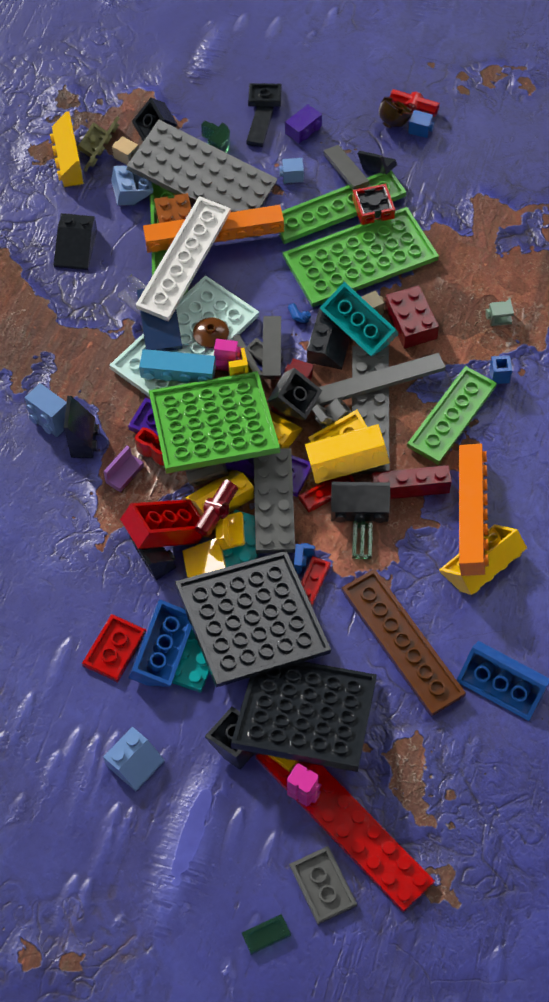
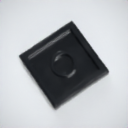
(264, 95)

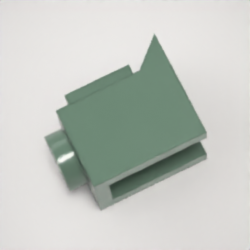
(500, 313)

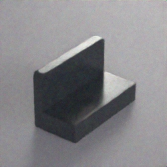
(376, 162)

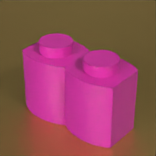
(225, 352)

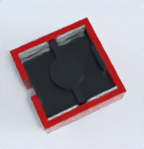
(373, 204)

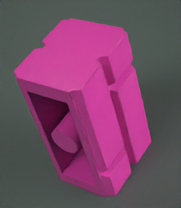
(303, 785)

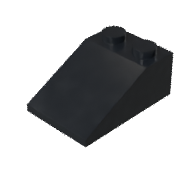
(75, 241)
(80, 430)

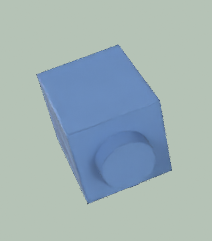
(292, 170)

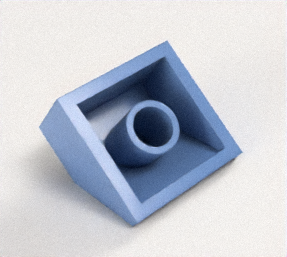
(133, 759)

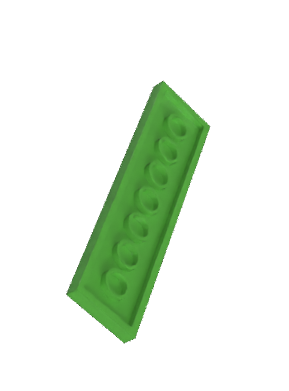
(331, 208)

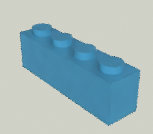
(176, 366)

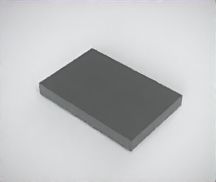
(323, 885)

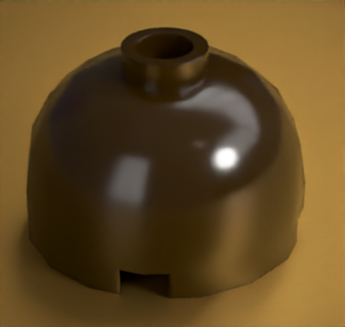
(393, 113)

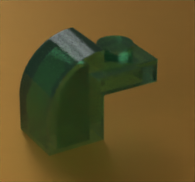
(217, 135)

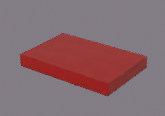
(114, 648)

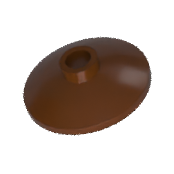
(207, 337)

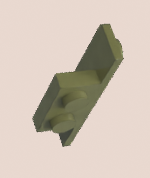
(93, 141)

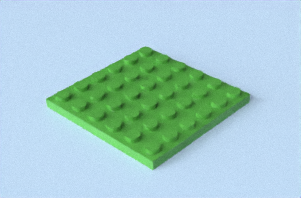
(213, 422)

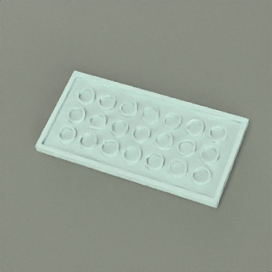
(202, 301)

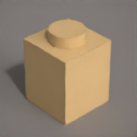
(124, 150)

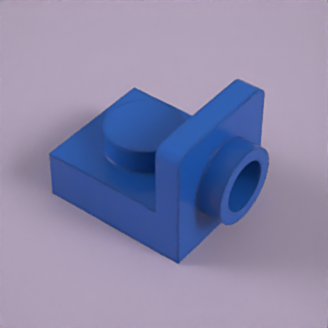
(301, 553)

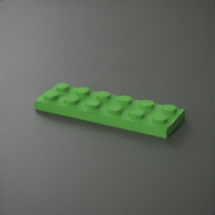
(451, 415)

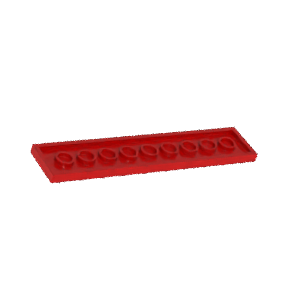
(360, 836)

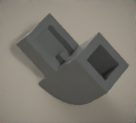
(332, 413)

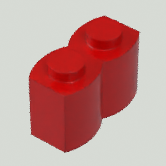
(148, 445)

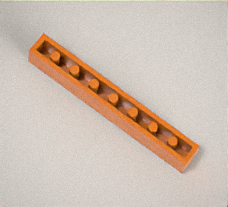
(237, 226)
(471, 510)

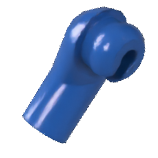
(303, 317)

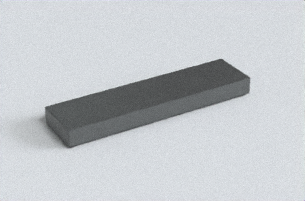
(346, 167)
(271, 347)

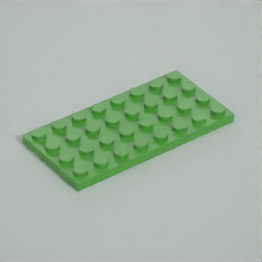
(360, 256)

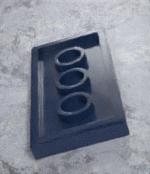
(159, 333)

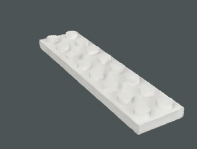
(183, 258)

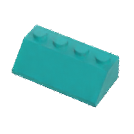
(359, 320)

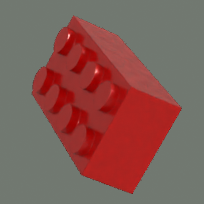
(162, 523)

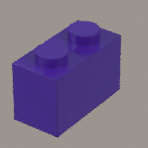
(303, 123)

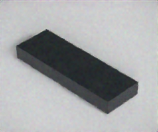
(259, 126)

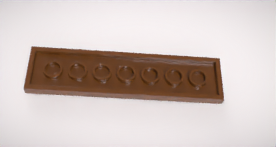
(403, 642)

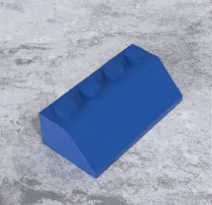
(161, 646)
(503, 680)

